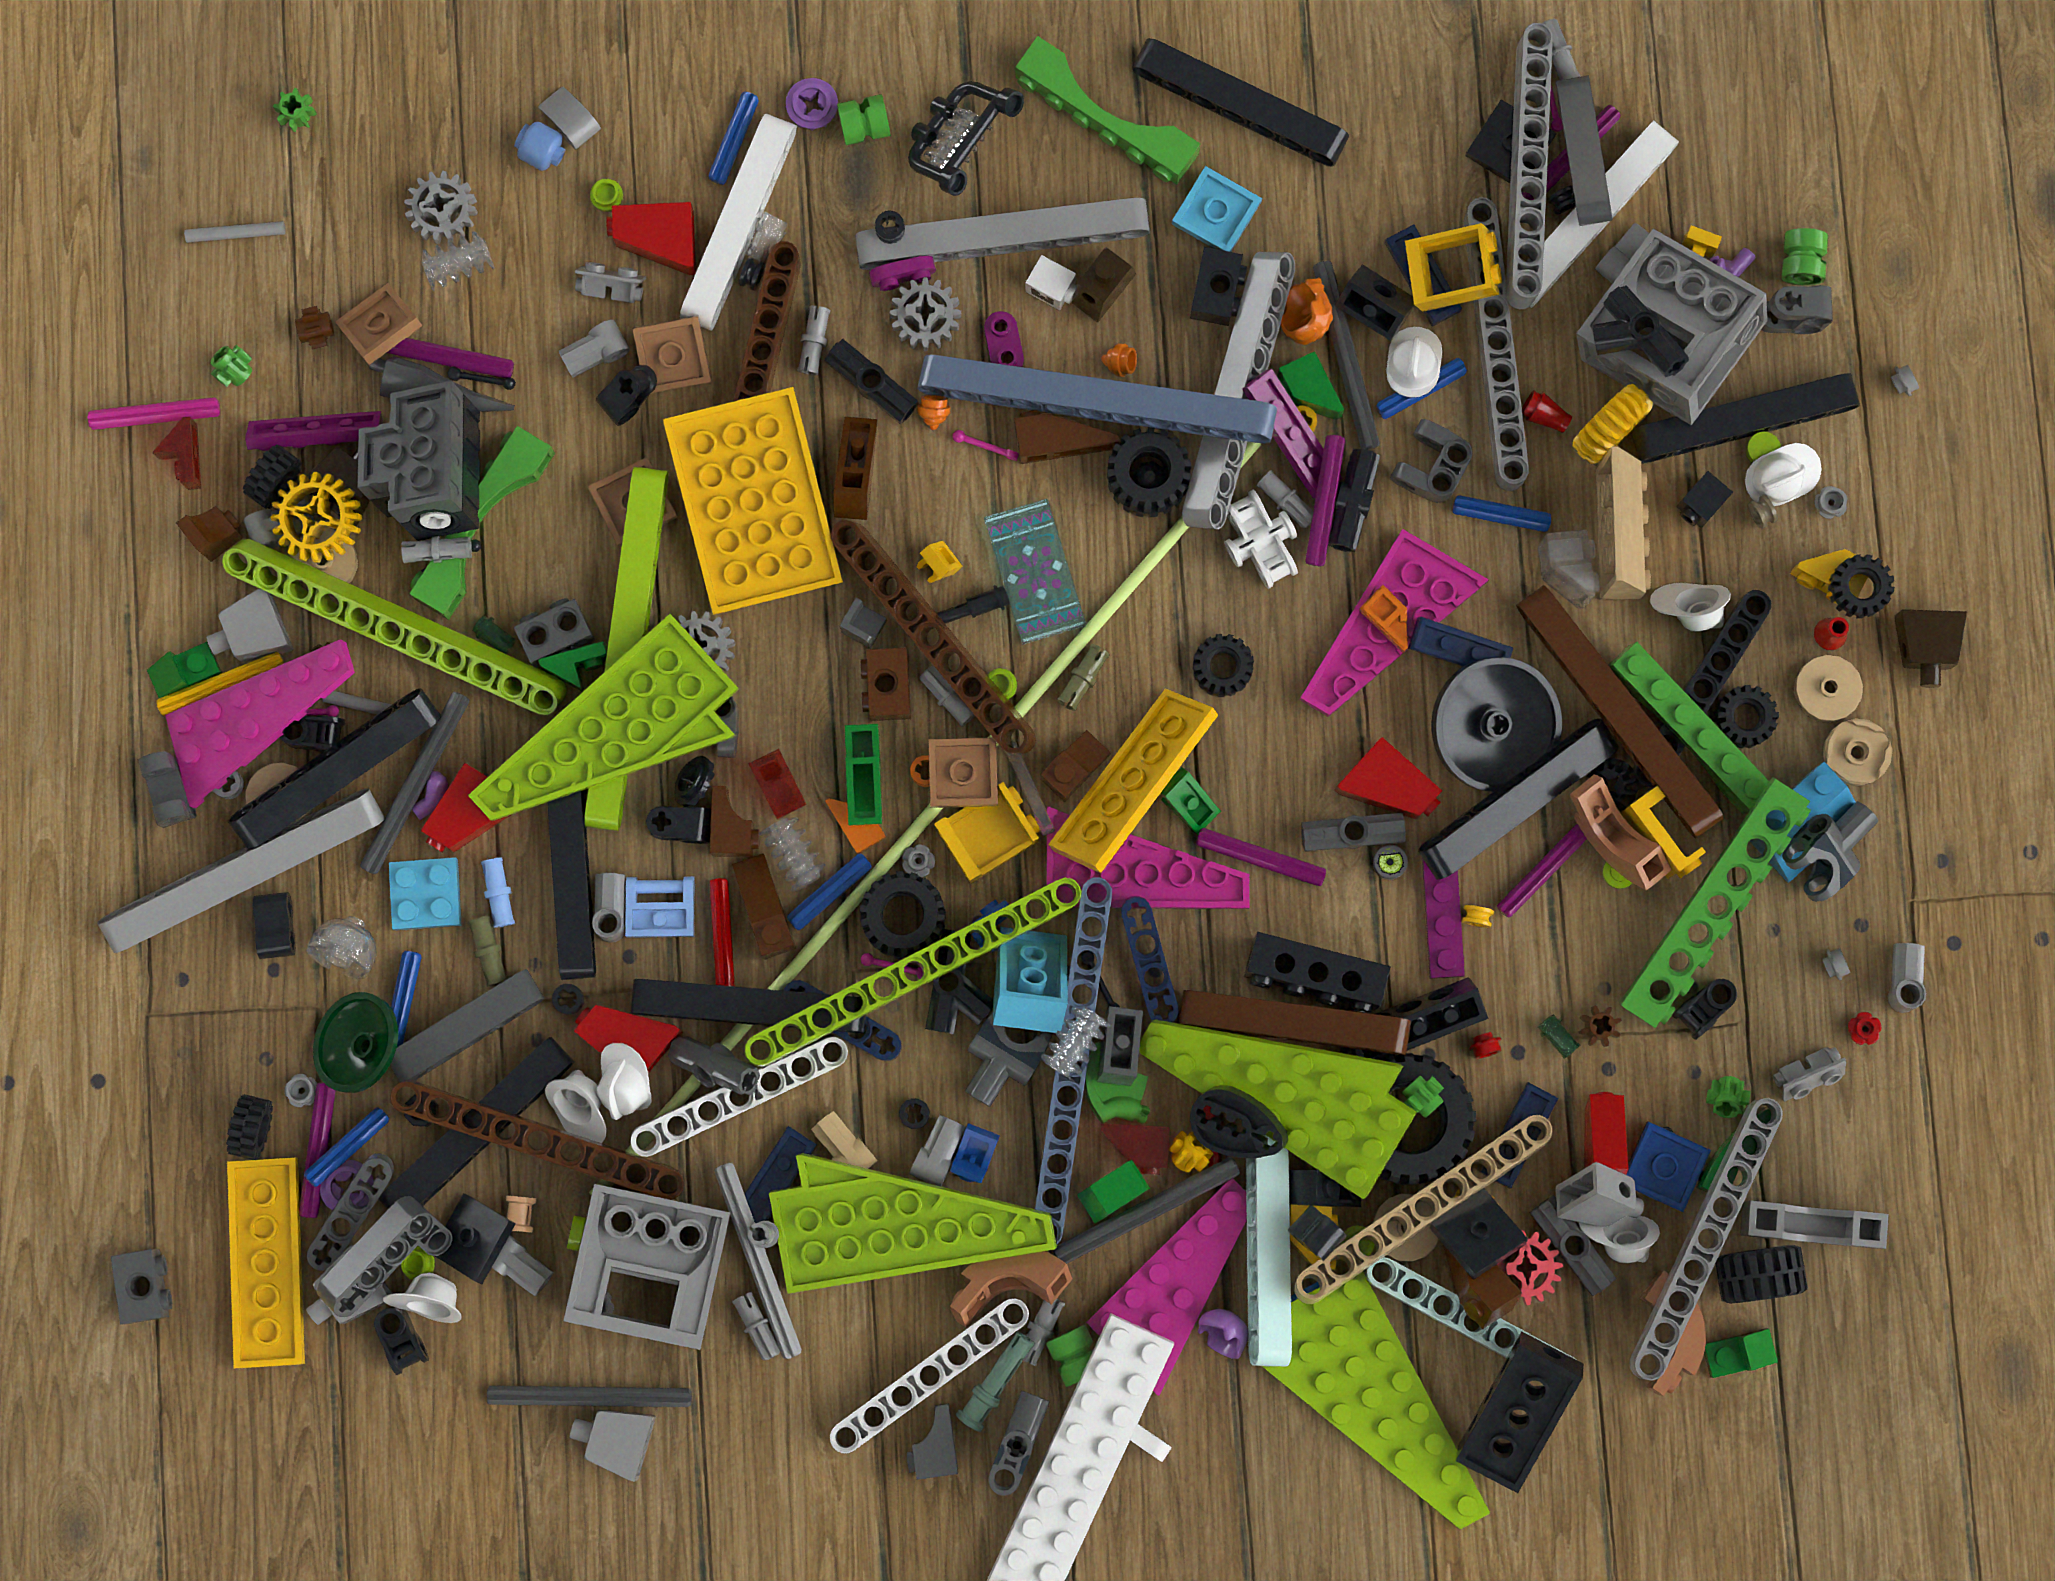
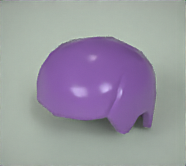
(1225, 1332)

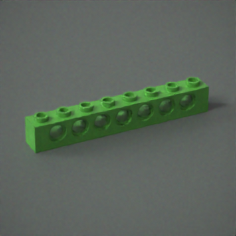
(1774, 797)

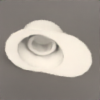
(1414, 361)
(1783, 474)
(1693, 604)
(623, 1081)
(577, 1105)
(1625, 1239)
(429, 1297)

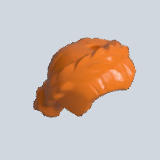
(1307, 312)

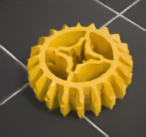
(1612, 423)
(320, 505)

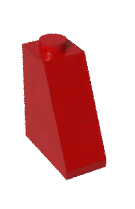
(657, 233)
(1390, 782)
(456, 816)
(646, 1036)
(1606, 1131)

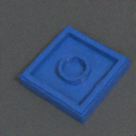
(1666, 1166)

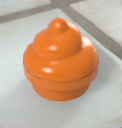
(1120, 360)
(933, 410)

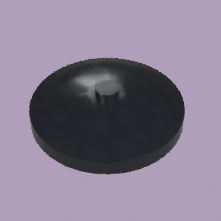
(1494, 721)

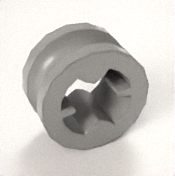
(236, 788)

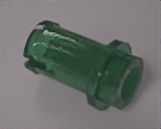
(493, 634)
(1558, 1035)

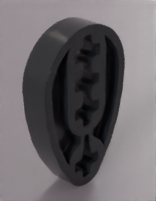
(1225, 1139)

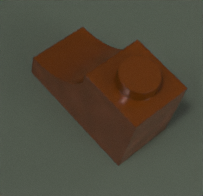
(211, 531)
(1074, 765)
(730, 833)

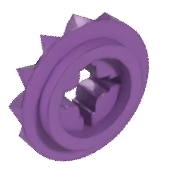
(808, 90)
(332, 1192)

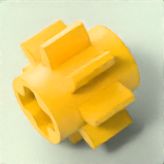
(1189, 1152)

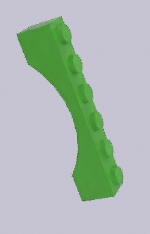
(1161, 148)
(517, 465)
(1668, 702)

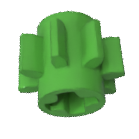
(301, 115)
(231, 365)
(1423, 1095)
(1728, 1097)

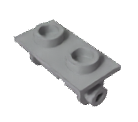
(596, 279)
(1825, 1069)

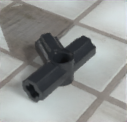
(1623, 334)
(965, 997)

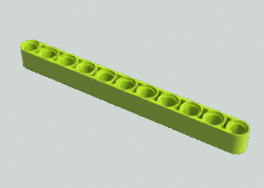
(631, 611)
(378, 626)
(925, 959)

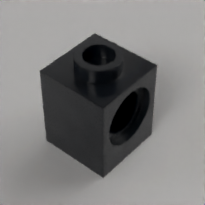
(1703, 500)

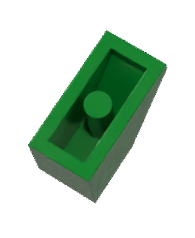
(1310, 386)

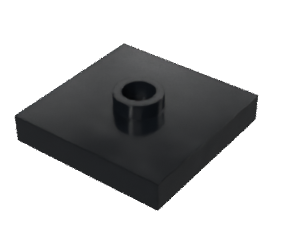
(1494, 142)
(1478, 1233)
(476, 1238)

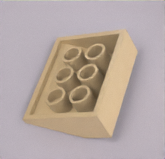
(1621, 527)

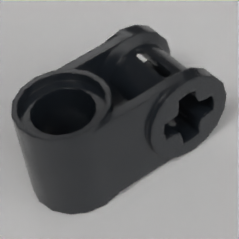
(627, 393)
(318, 733)
(686, 826)
(1705, 1008)
(400, 1341)

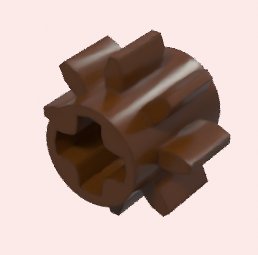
(314, 327)
(1609, 1023)

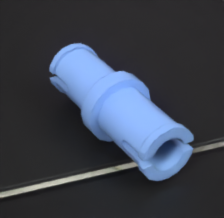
(497, 892)

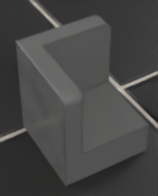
(862, 624)

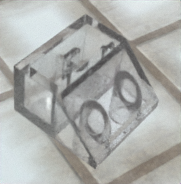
(1568, 567)

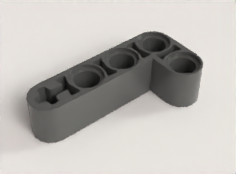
(380, 1253)

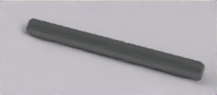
(1348, 361)
(414, 783)
(1147, 1210)
(589, 1396)

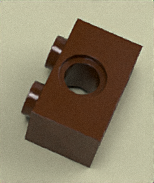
(891, 704)

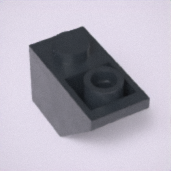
(1318, 1189)

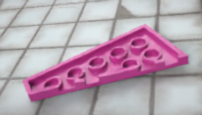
(1422, 581)
(245, 719)
(1153, 872)
(1179, 1277)

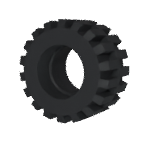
(1148, 445)
(902, 885)
(1761, 1274)

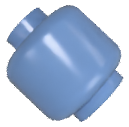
(539, 146)

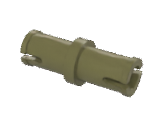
(1083, 677)
(487, 951)

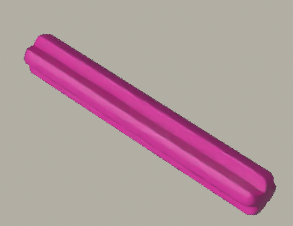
(153, 413)

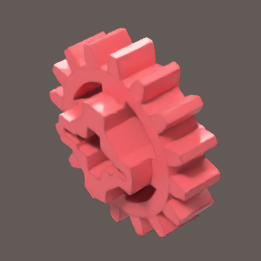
(1539, 1266)

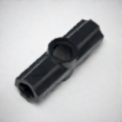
(857, 367)
(1354, 500)

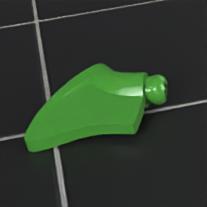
(1114, 1100)

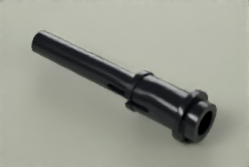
(977, 605)

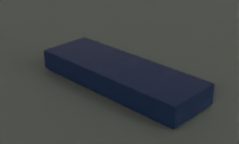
(1397, 249)
(1453, 644)
(1531, 1102)
(777, 1172)

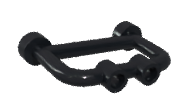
(950, 177)

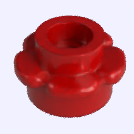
(1858, 1035)
(1485, 1045)

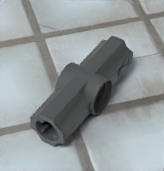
(1331, 834)
(714, 1065)
(1587, 1262)

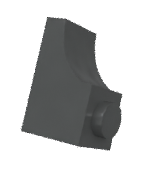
(936, 1453)

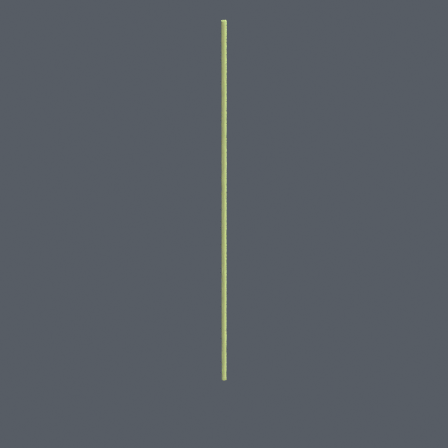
(928, 813)

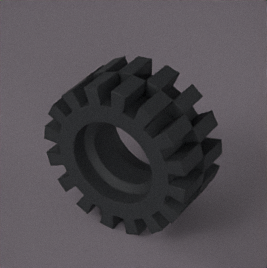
(271, 475)
(1879, 577)
(1213, 683)
(1764, 708)
(249, 1127)

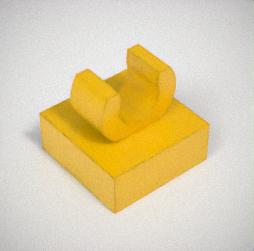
(1701, 241)
(941, 561)

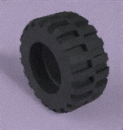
(1454, 1130)

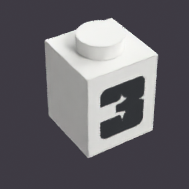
(1051, 283)

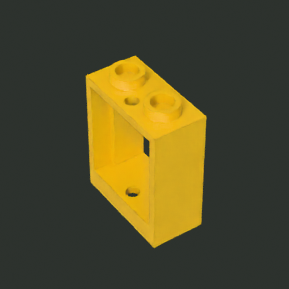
(1420, 272)

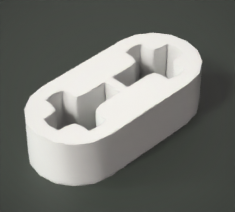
(1150, 1443)

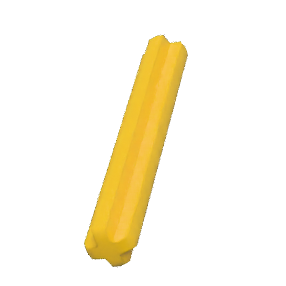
(217, 683)

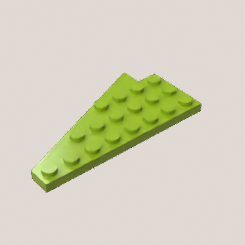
(634, 716)
(1325, 1099)
(876, 1225)
(1364, 1384)

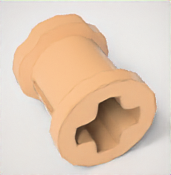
(520, 1212)

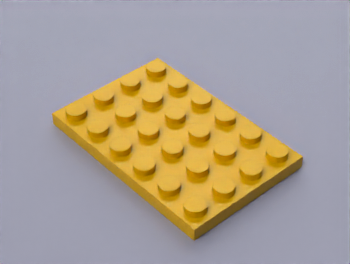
(752, 500)

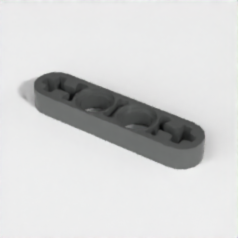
(349, 1211)

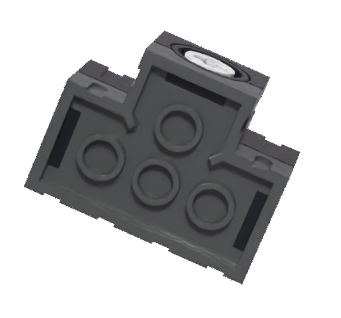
(424, 461)

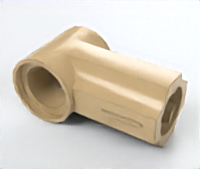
(842, 1143)

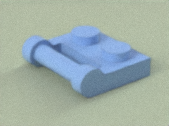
(659, 918)

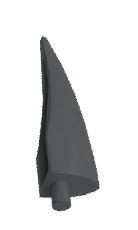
(405, 375)

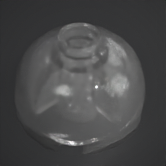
(344, 945)

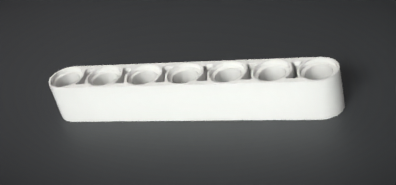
(1622, 182)
(738, 220)
(726, 1108)
(918, 1388)

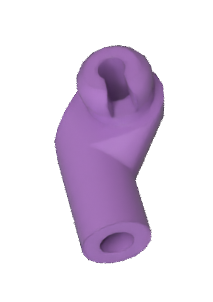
(1738, 264)
(435, 789)

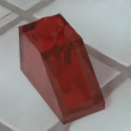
(1143, 1144)

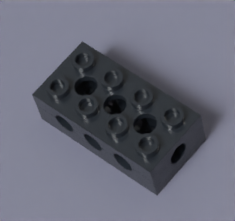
(1368, 975)
(1528, 1433)

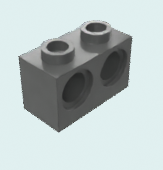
(556, 640)

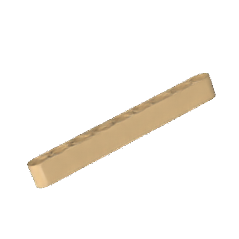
(1435, 1197)

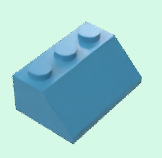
(1826, 796)

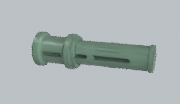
(987, 1394)

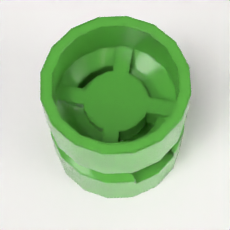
(863, 119)
(1804, 251)
(1073, 1352)

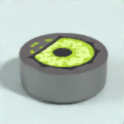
(1390, 862)

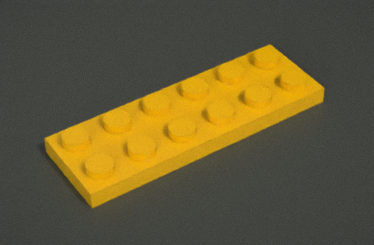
(1133, 780)
(265, 1263)

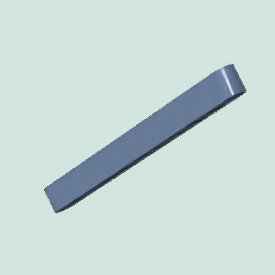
(1098, 398)
(1058, 1111)

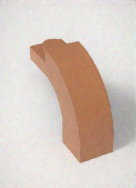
(1614, 839)
(984, 1280)
(1691, 1345)

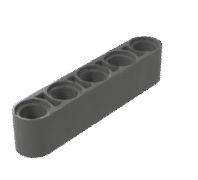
(1584, 150)
(466, 1026)

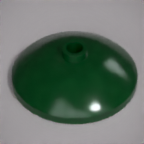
(355, 1042)

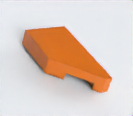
(1387, 616)
(859, 836)

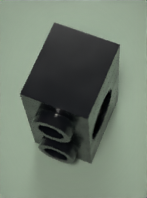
(1214, 267)
(1376, 302)

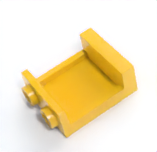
(1645, 823)
(989, 834)

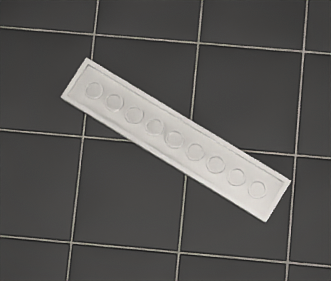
(1083, 1454)

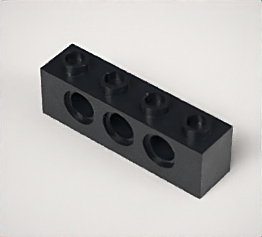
(1436, 1014)

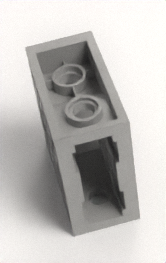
(1700, 307)
(638, 1255)

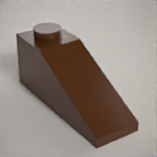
(1053, 437)
(855, 468)
(763, 907)
(1485, 1297)

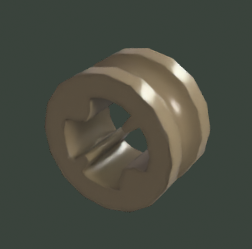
(1762, 511)

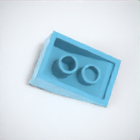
(1031, 982)

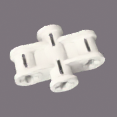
(1261, 539)

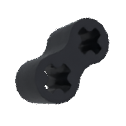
(274, 925)
(1317, 1233)

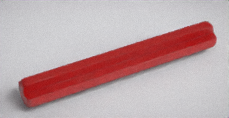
(722, 932)

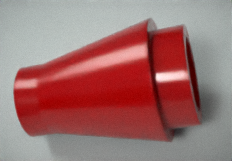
(1544, 411)
(1827, 637)

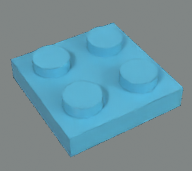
(1216, 210)
(425, 894)

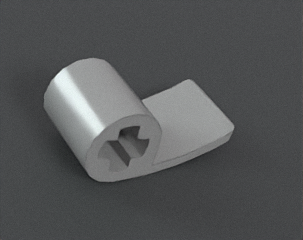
(570, 117)
(1620, 255)

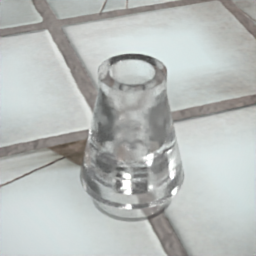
(766, 233)

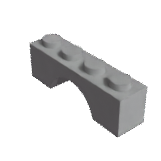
(1814, 1225)

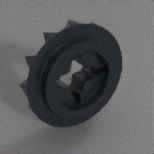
(693, 781)
(1626, 785)

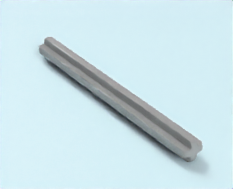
(758, 1262)

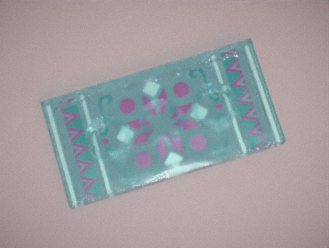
(1034, 571)

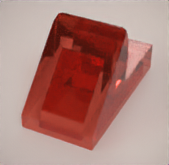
(183, 444)
(777, 783)

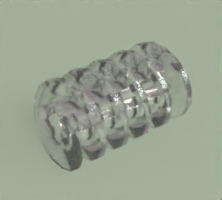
(952, 137)
(456, 260)
(793, 853)
(1075, 1041)

